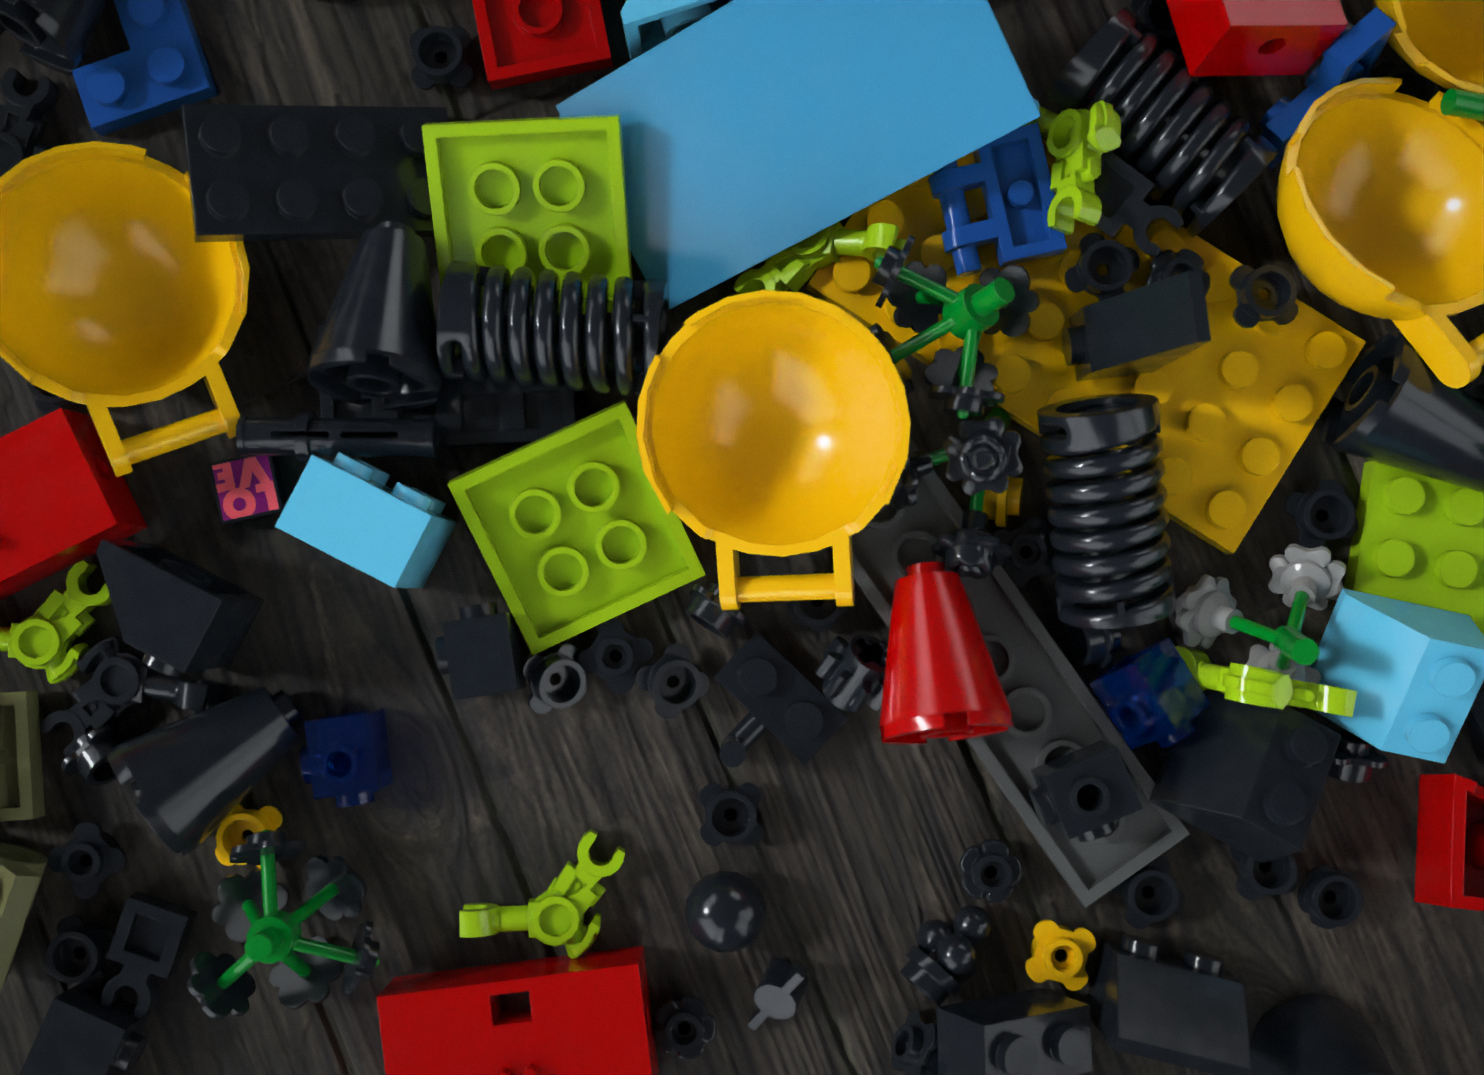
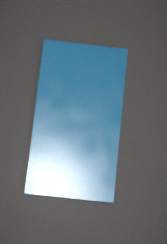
(794, 120)

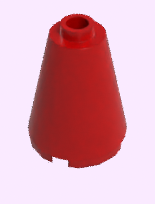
(938, 664)

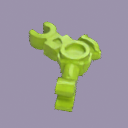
(1077, 142)
(797, 263)
(48, 635)
(1266, 686)
(556, 913)

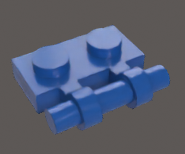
(1016, 199)

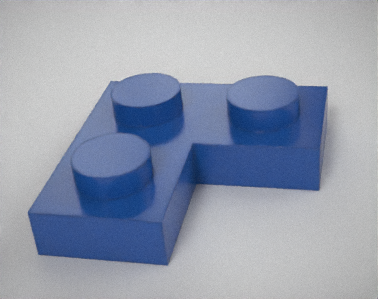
(1345, 60)
(154, 75)

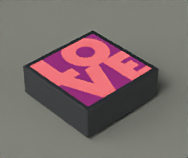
(247, 488)

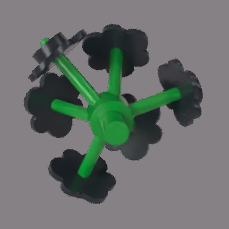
(920, 294)
(252, 914)

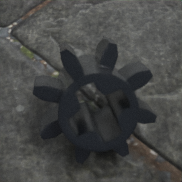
(854, 672)

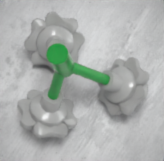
(1303, 577)

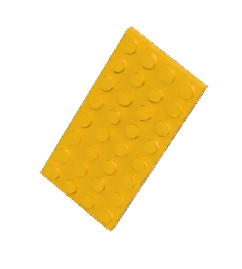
(1226, 409)

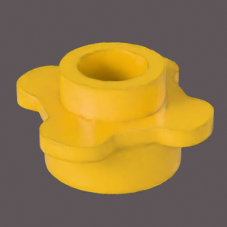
(237, 822)
(1051, 938)

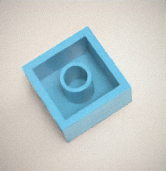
(365, 523)

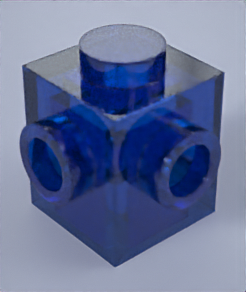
(1151, 696)
(347, 756)

